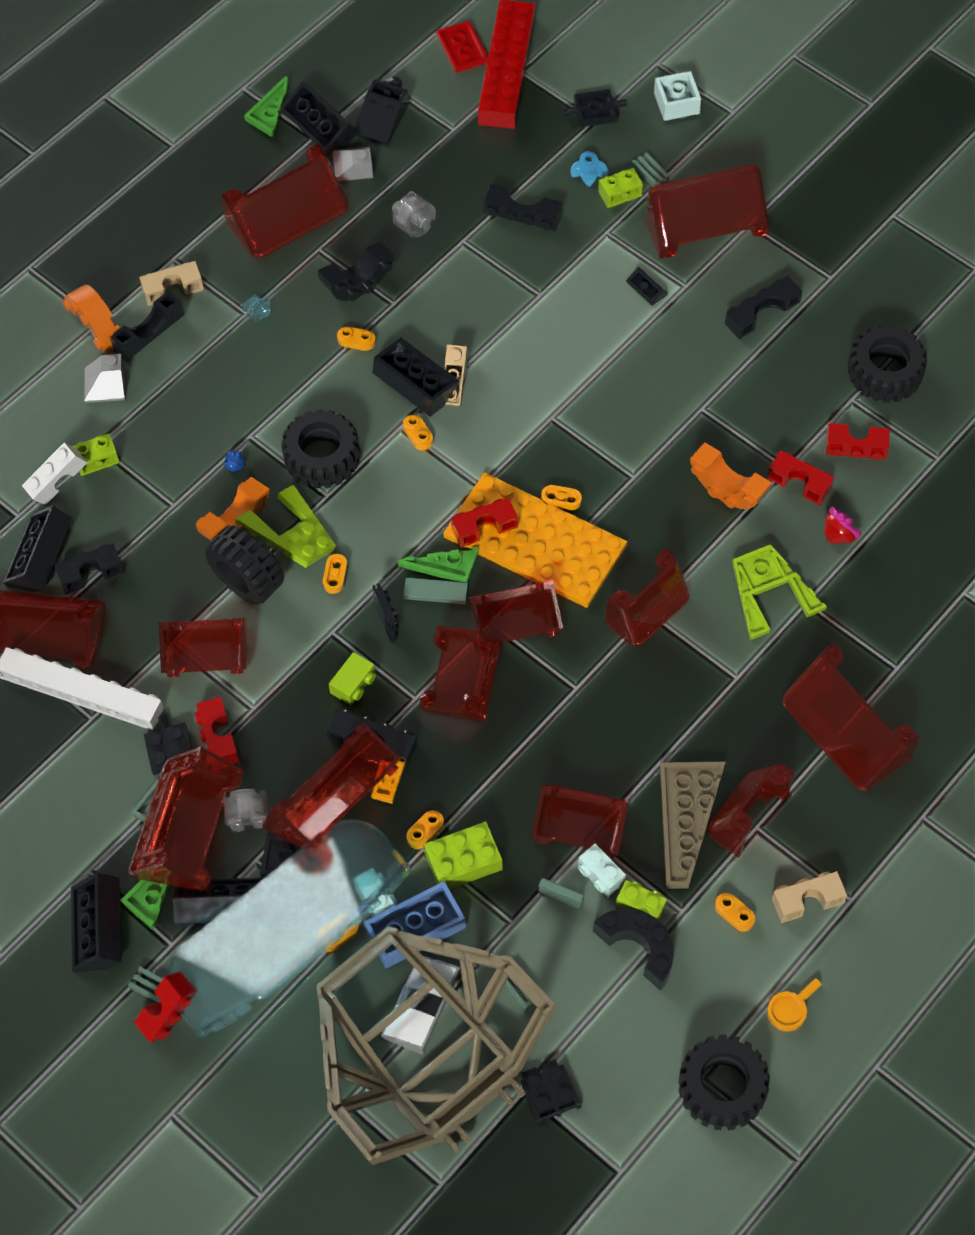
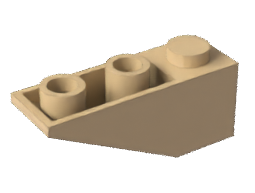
(456, 365)

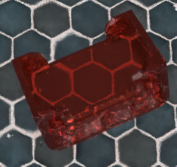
(652, 607)
(518, 612)
(203, 646)
(463, 673)
(580, 818)
(731, 822)

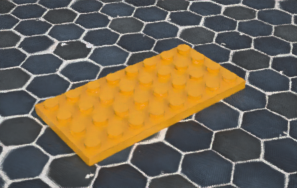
(545, 544)

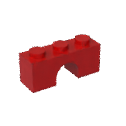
(841, 443)
(787, 467)
(499, 514)
(212, 716)
(159, 1018)

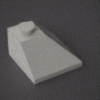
(352, 163)
(105, 379)

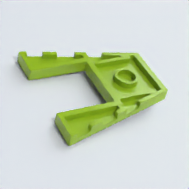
(302, 543)
(761, 572)

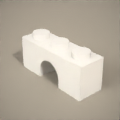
(62, 462)

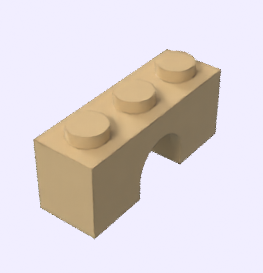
(184, 276)
(825, 888)

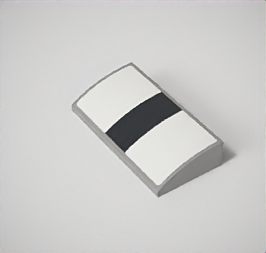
(418, 1023)

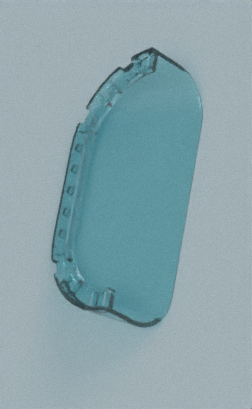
(286, 923)

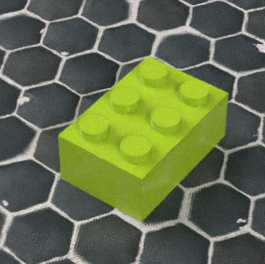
(463, 856)

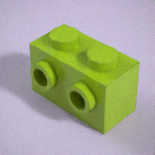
(620, 187)
(98, 453)
(352, 679)
(636, 897)

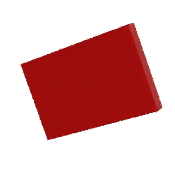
(462, 46)

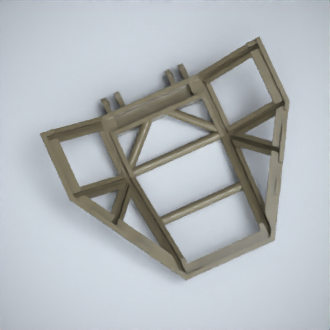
(481, 1086)

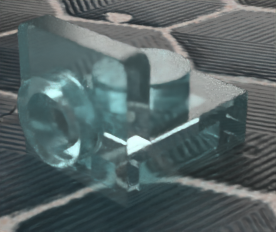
(256, 307)

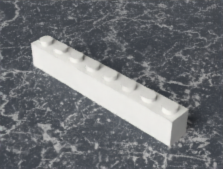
(80, 688)

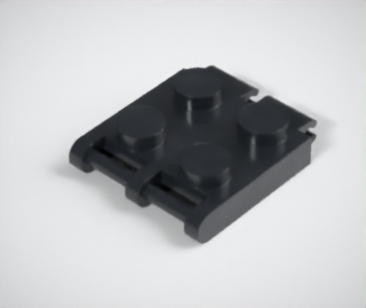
(386, 613)
(548, 1090)

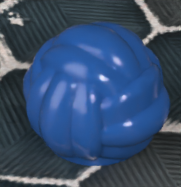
(234, 461)

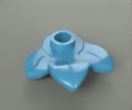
(589, 170)

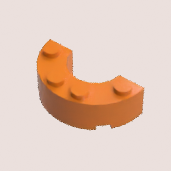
(94, 314)
(724, 482)
(250, 496)

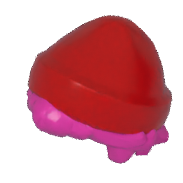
(840, 528)

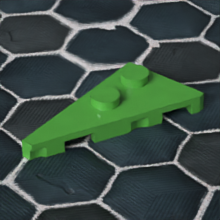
(266, 111)
(447, 565)
(146, 901)

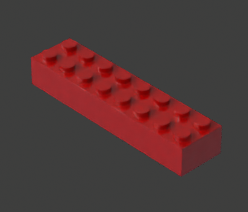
(506, 64)

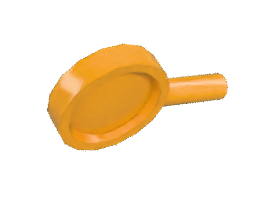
(788, 1010)

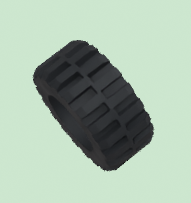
(890, 343)
(317, 427)
(244, 564)
(730, 1053)

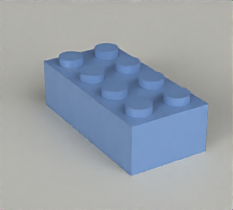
(426, 914)

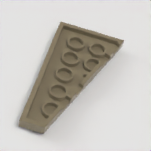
(687, 802)

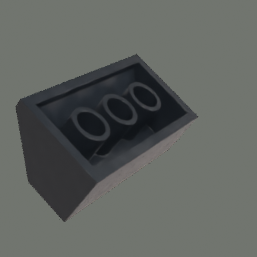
(318, 119)
(414, 376)
(38, 549)
(205, 905)
(96, 923)

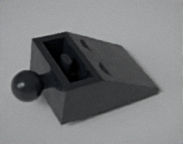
(382, 110)

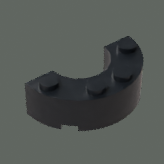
(360, 277)
(646, 931)

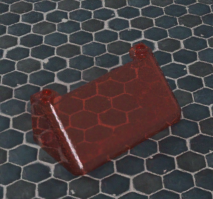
(286, 206)
(706, 208)
(51, 626)
(846, 723)
(333, 790)
(183, 819)

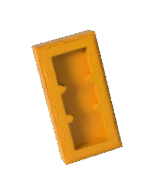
(388, 786)

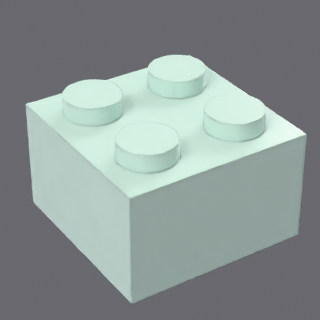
(677, 95)

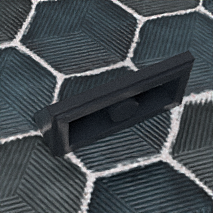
(646, 286)

